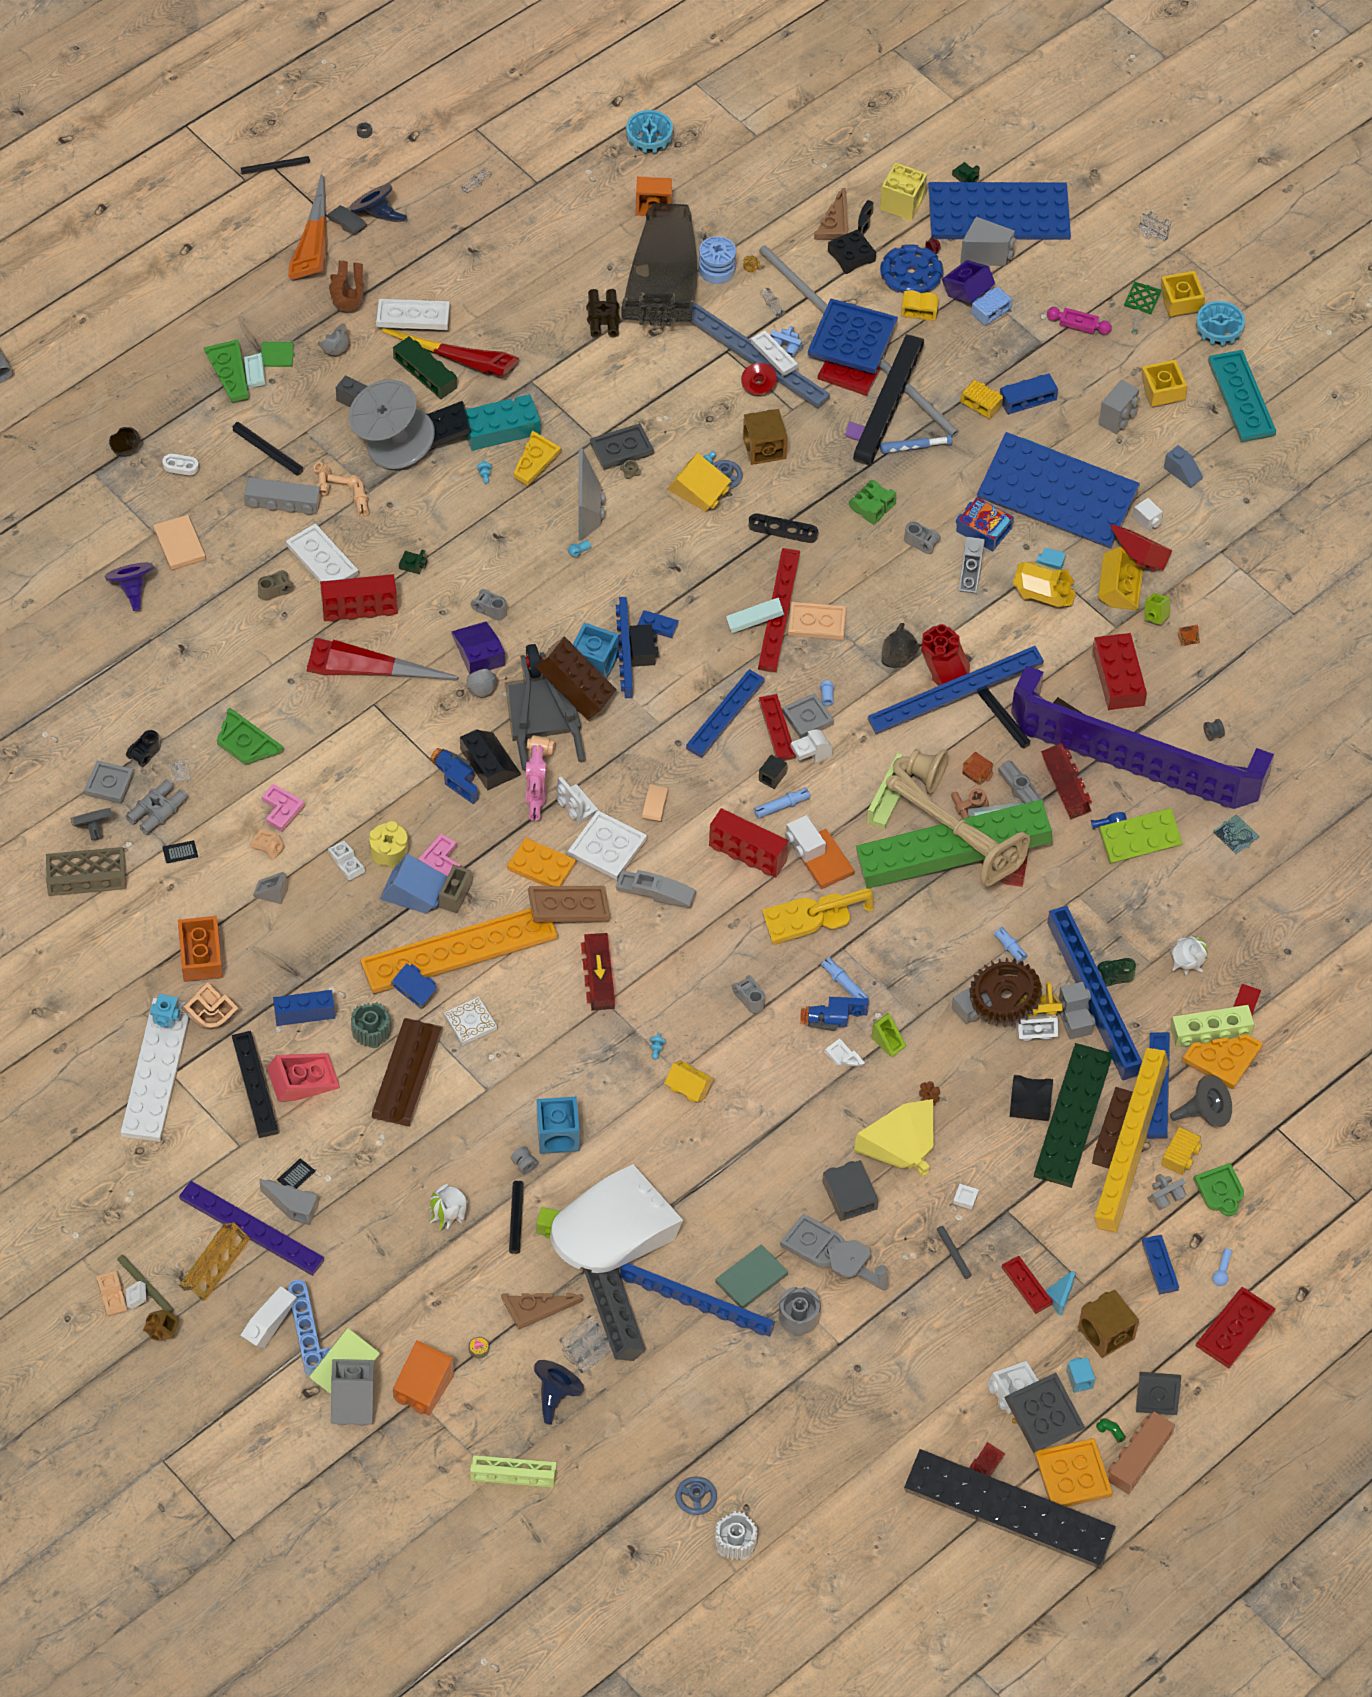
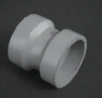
(525, 1162)

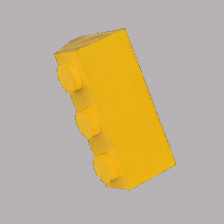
(1120, 580)

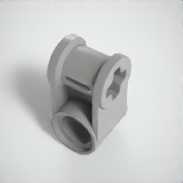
(920, 537)
(490, 605)
(749, 994)

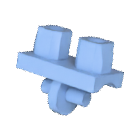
(789, 339)

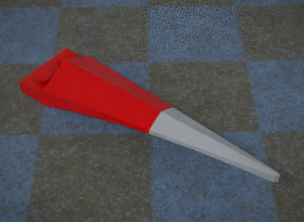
(346, 659)

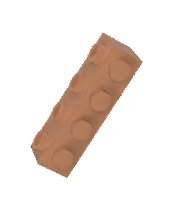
(1141, 1452)

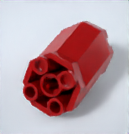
(944, 654)

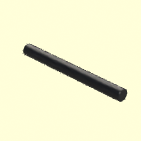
(273, 165)

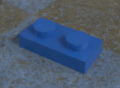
(661, 624)

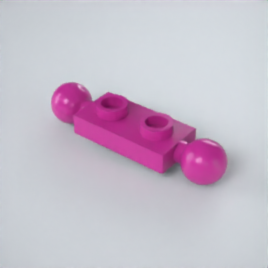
(1079, 320)

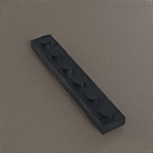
(254, 1084)

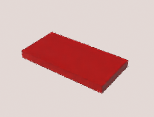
(1235, 1327)

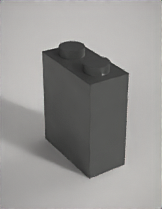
(850, 1190)

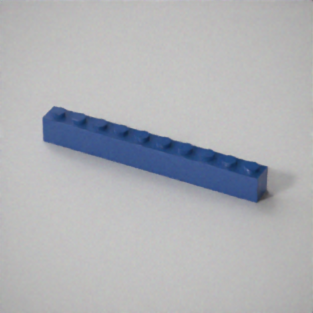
(1101, 1004)

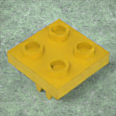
(1049, 1003)

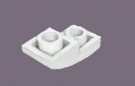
(346, 860)

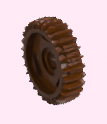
(995, 983)

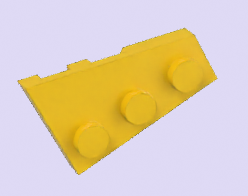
(536, 457)

